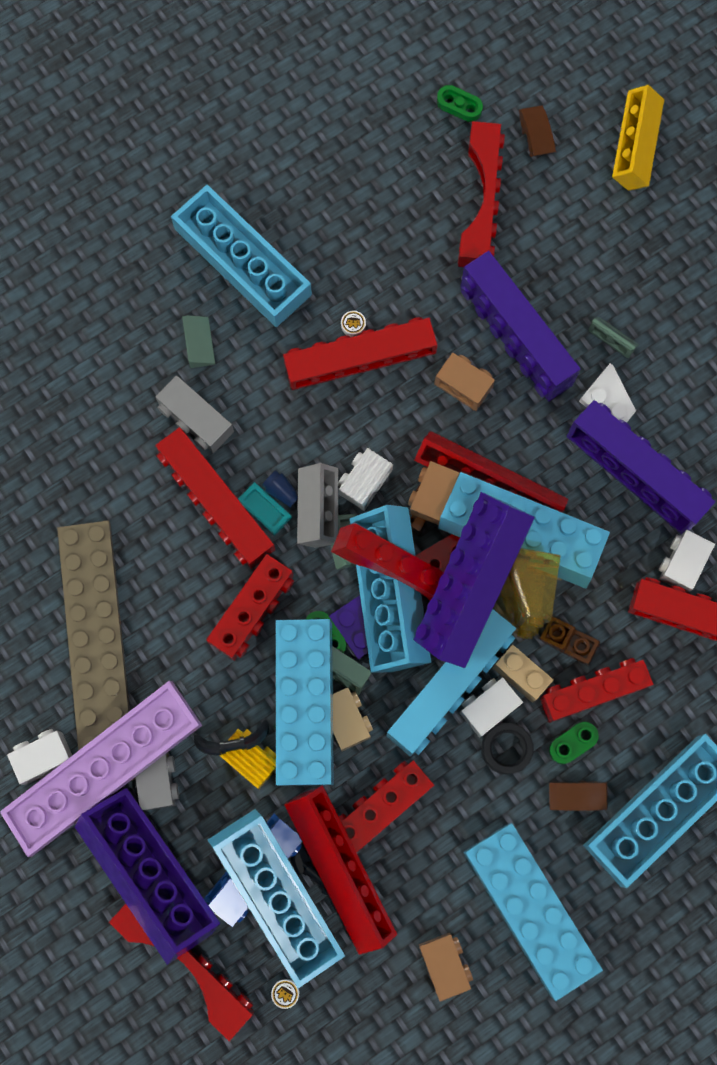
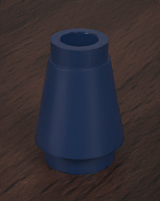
(280, 488)

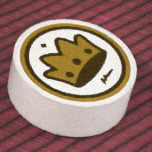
(353, 323)
(285, 993)

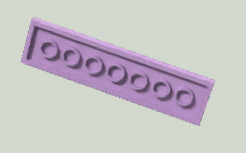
(100, 768)

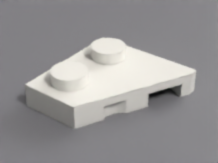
(611, 392)

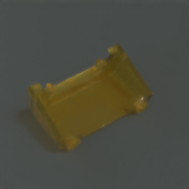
(531, 591)

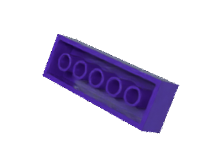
(518, 327)
(640, 467)
(473, 580)
(147, 875)

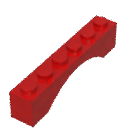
(483, 151)
(373, 552)
(224, 1007)

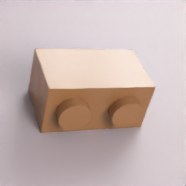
(464, 381)
(433, 492)
(445, 966)

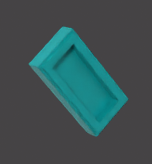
(264, 508)

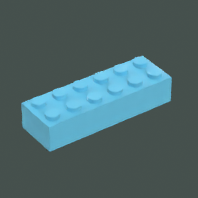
(241, 255)
(550, 532)
(389, 606)
(447, 686)
(304, 703)
(658, 813)
(276, 898)
(532, 911)

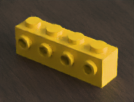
(638, 138)

